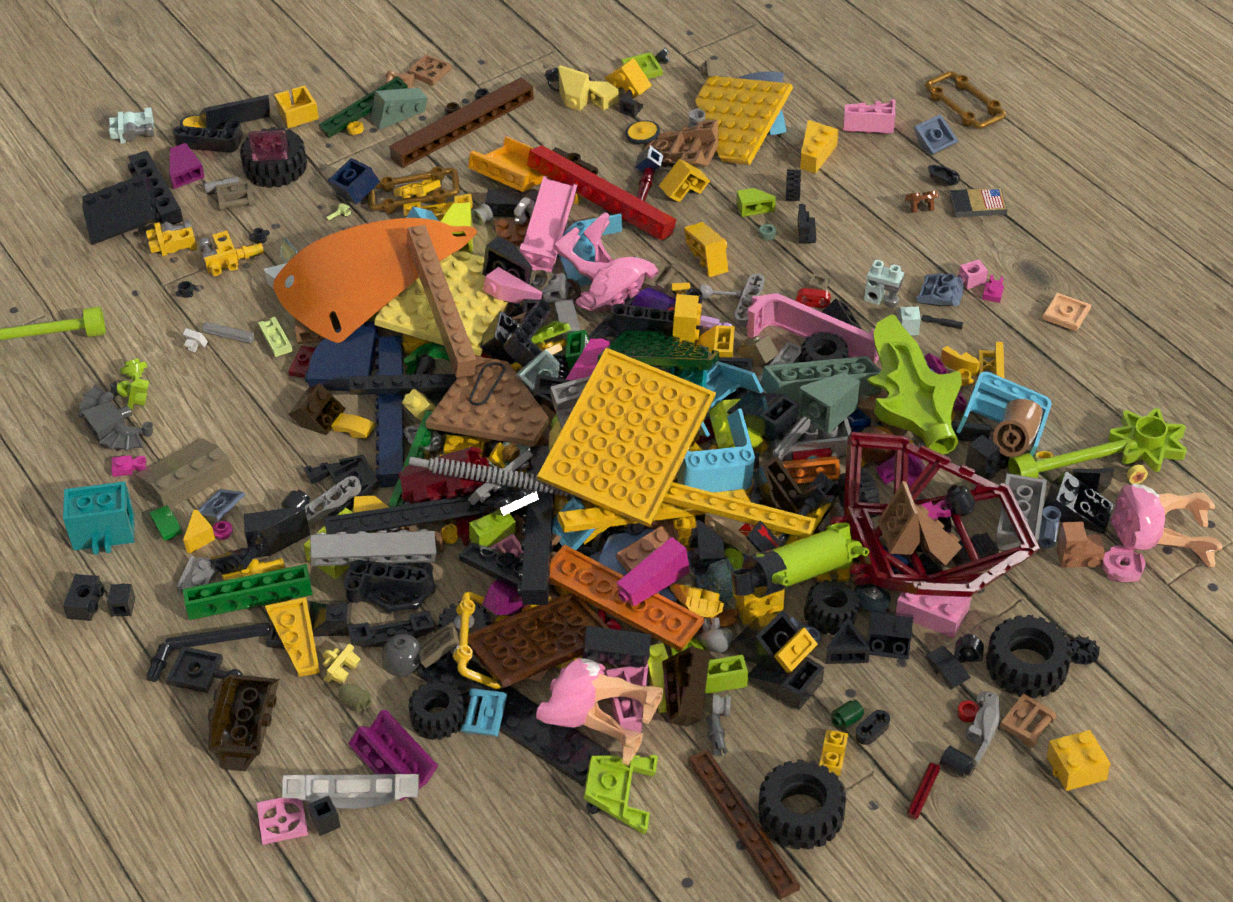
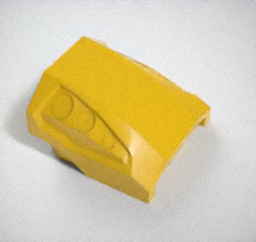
(698, 600)

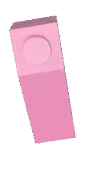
(508, 287)

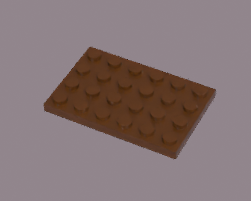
(533, 639)

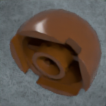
(876, 455)

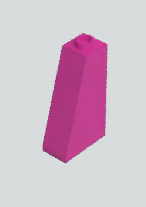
(588, 359)
(654, 573)

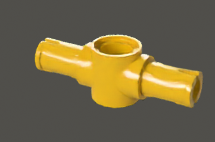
(256, 567)

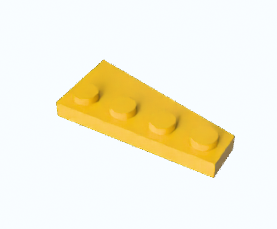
(295, 631)

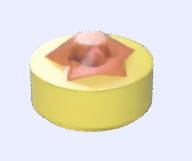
(1137, 474)

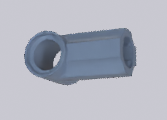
(1049, 527)

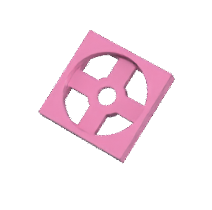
(279, 804)

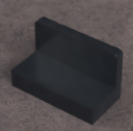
(841, 311)

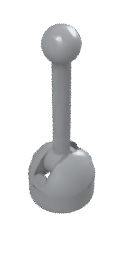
(707, 292)

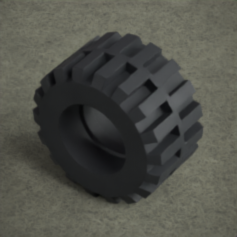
(823, 347)
(868, 489)
(830, 605)
(441, 723)

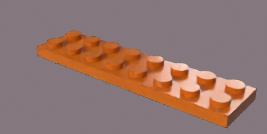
(598, 586)

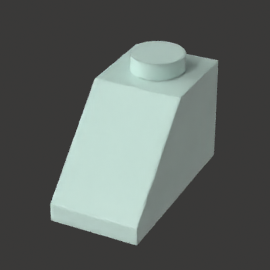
(909, 319)

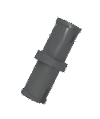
(716, 734)

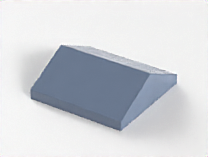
(935, 135)
(219, 504)

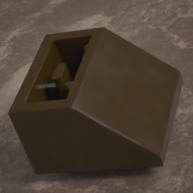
(317, 410)

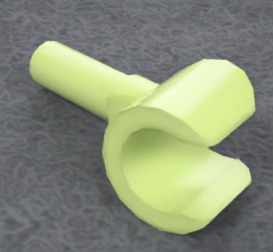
(342, 209)

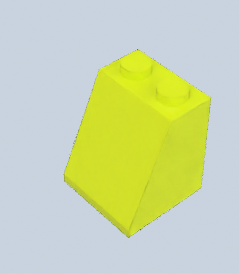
(460, 215)

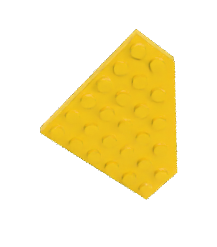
(743, 113)

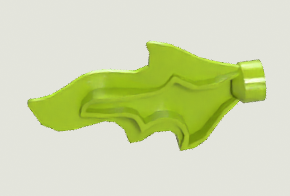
(917, 396)

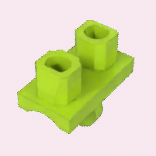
(136, 391)

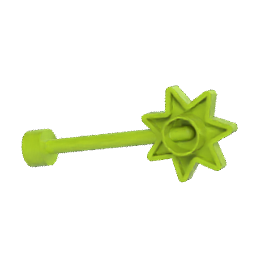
(92, 321)
(1139, 438)

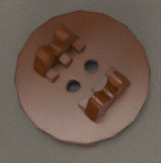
(915, 197)

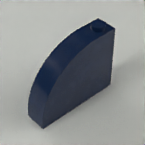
(335, 362)

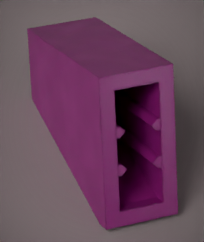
(184, 166)
(503, 599)

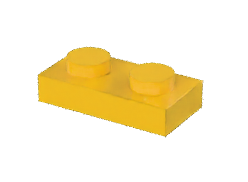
(795, 650)

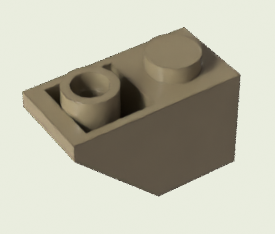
(712, 68)
(758, 348)

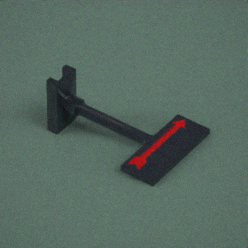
(808, 500)

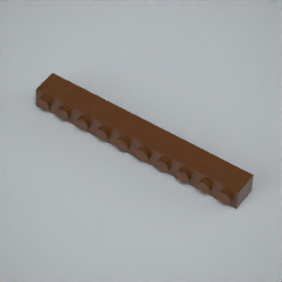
(461, 122)

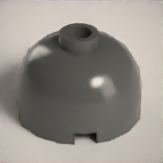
(401, 655)

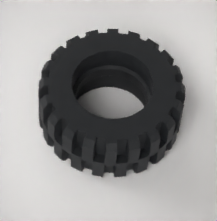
(279, 171)
(1025, 677)
(795, 828)

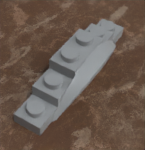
(351, 790)

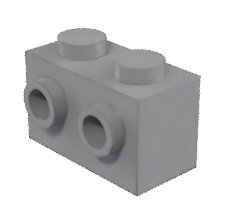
(555, 290)

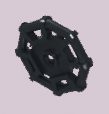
(393, 604)

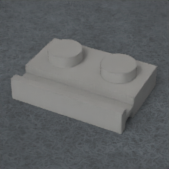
(196, 573)

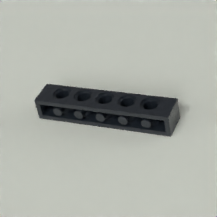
(165, 204)

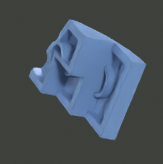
(615, 544)

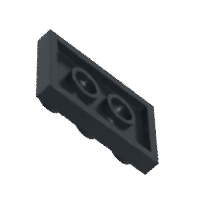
(508, 502)

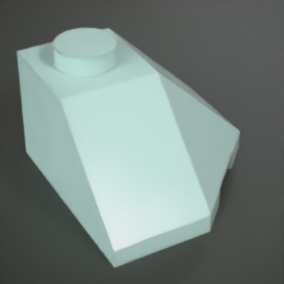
(542, 364)

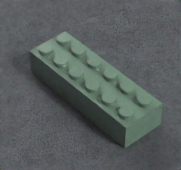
(788, 378)

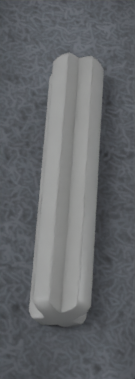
(228, 332)
(791, 437)

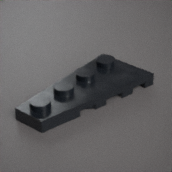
(497, 565)

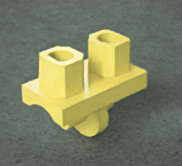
(336, 671)

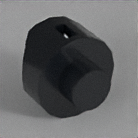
(969, 649)

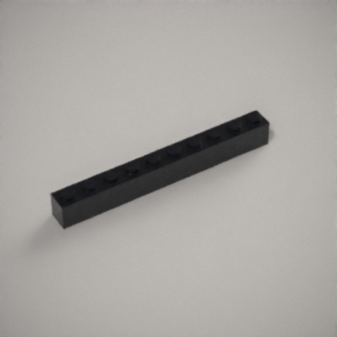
(537, 540)

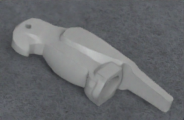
(985, 723)

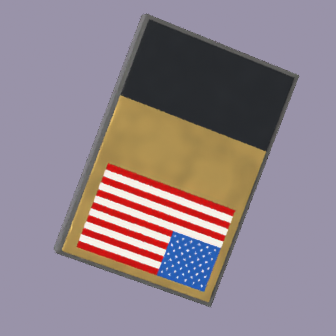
(978, 202)

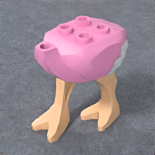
(1141, 520)
(577, 697)

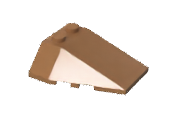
(692, 144)

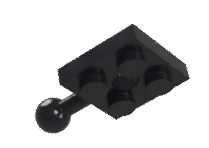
(202, 679)

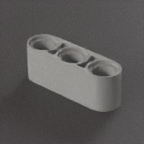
(566, 313)

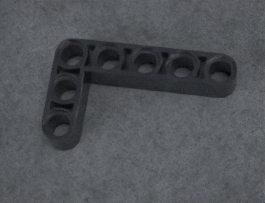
(646, 318)
(519, 341)

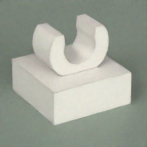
(194, 340)

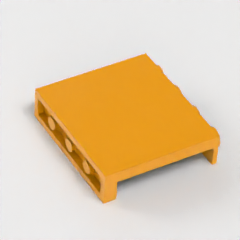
(507, 165)

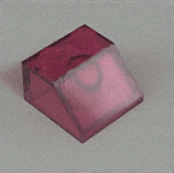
(268, 145)

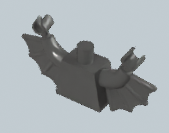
(108, 422)

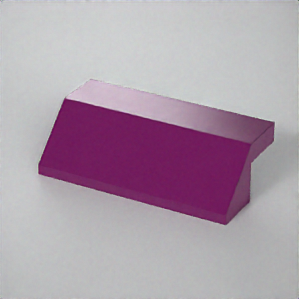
(392, 750)

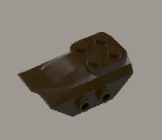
(240, 719)

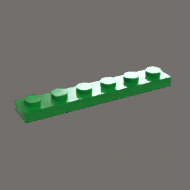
(417, 450)

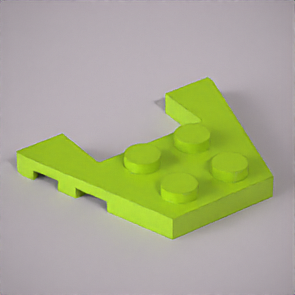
(610, 783)

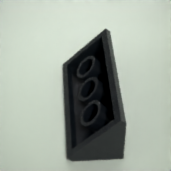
(242, 111)

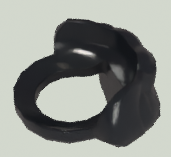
(552, 76)

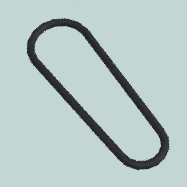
(492, 389)

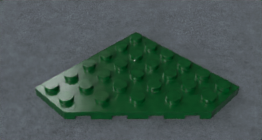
(656, 349)

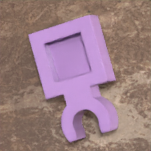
(708, 322)

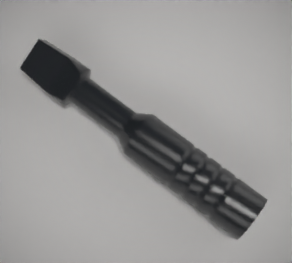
(945, 322)

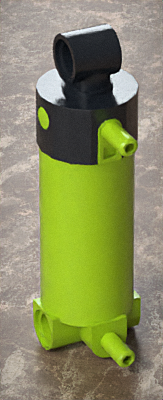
(797, 562)

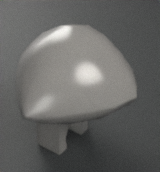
(714, 638)

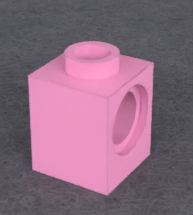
(973, 274)

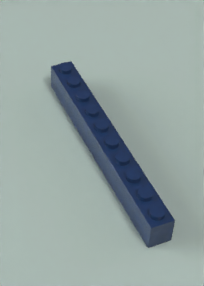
(390, 414)

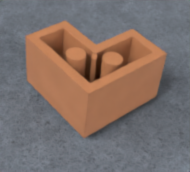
(1077, 548)

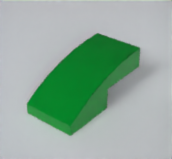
(165, 522)

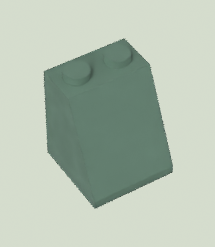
(829, 400)

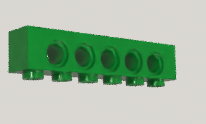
(247, 592)

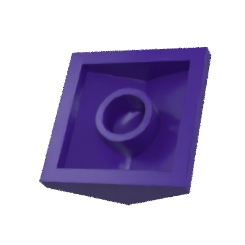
(654, 299)

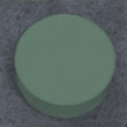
(767, 232)

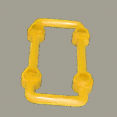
(464, 652)

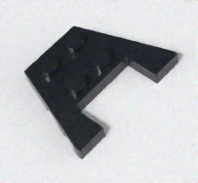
(346, 467)

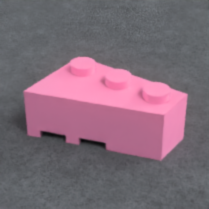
(936, 613)
(628, 711)

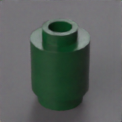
(847, 714)

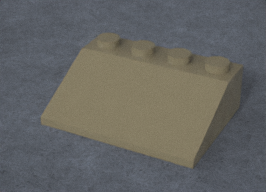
(185, 473)

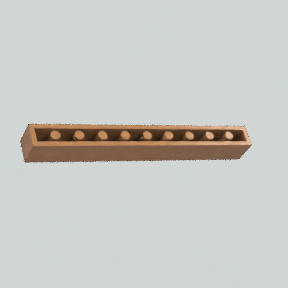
(441, 301)

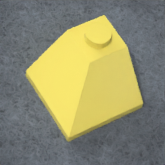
(573, 87)

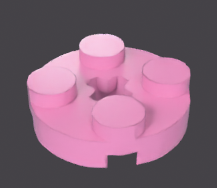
(1118, 572)

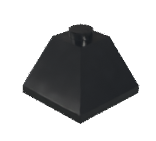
(330, 617)

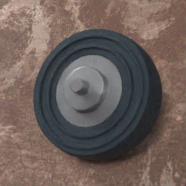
(872, 597)

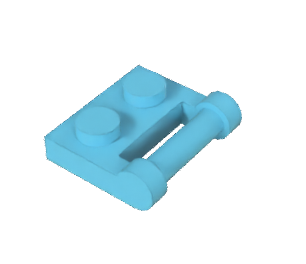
(489, 713)

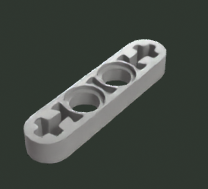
(747, 299)
(331, 505)

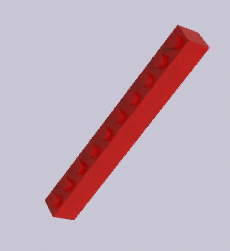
(602, 192)

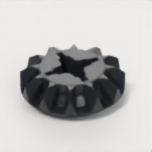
(1081, 656)

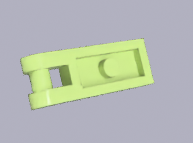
(275, 336)

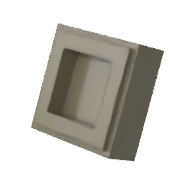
(818, 282)

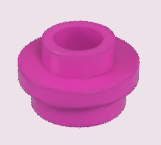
(222, 530)

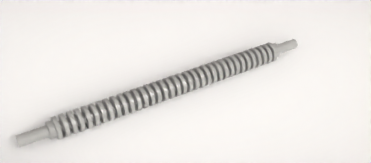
(434, 465)

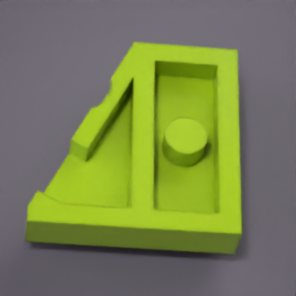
(550, 330)

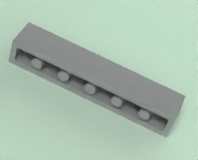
(376, 547)

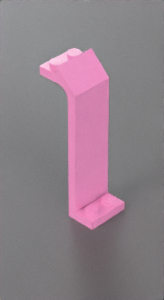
(547, 224)
(805, 321)

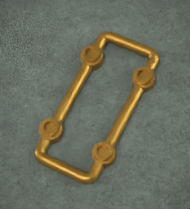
(961, 83)
(439, 195)

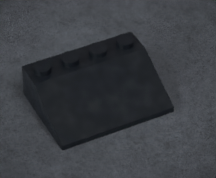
(119, 208)

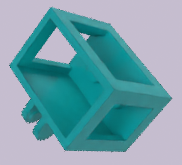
(99, 516)

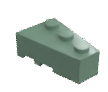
(397, 105)

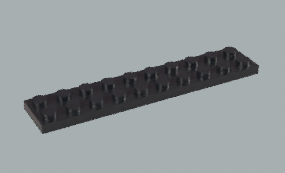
(557, 745)

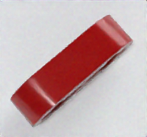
(813, 297)

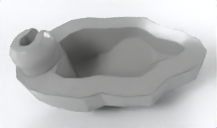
(435, 443)

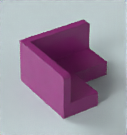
(887, 469)

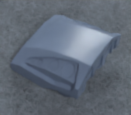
(941, 290)

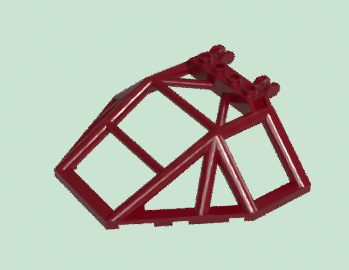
(876, 566)

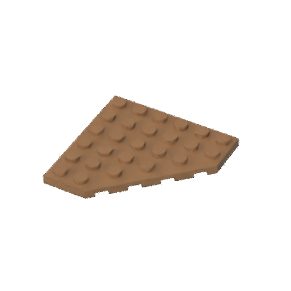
(507, 416)

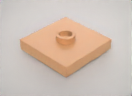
(1066, 312)

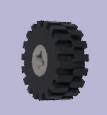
(477, 620)

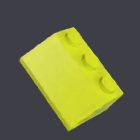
(721, 427)

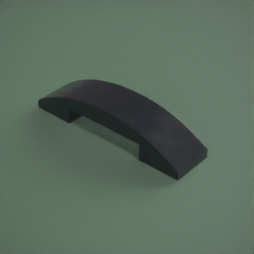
(376, 636)

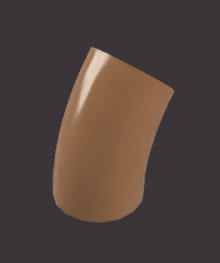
(1018, 427)

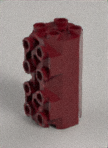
(423, 486)

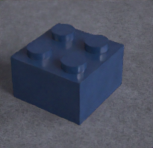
(353, 181)

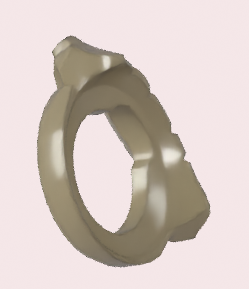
(545, 274)

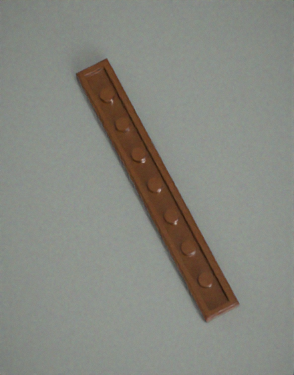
(744, 824)

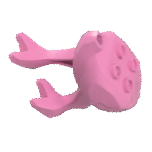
(610, 278)

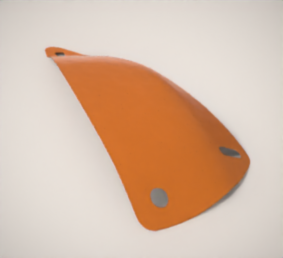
(357, 272)

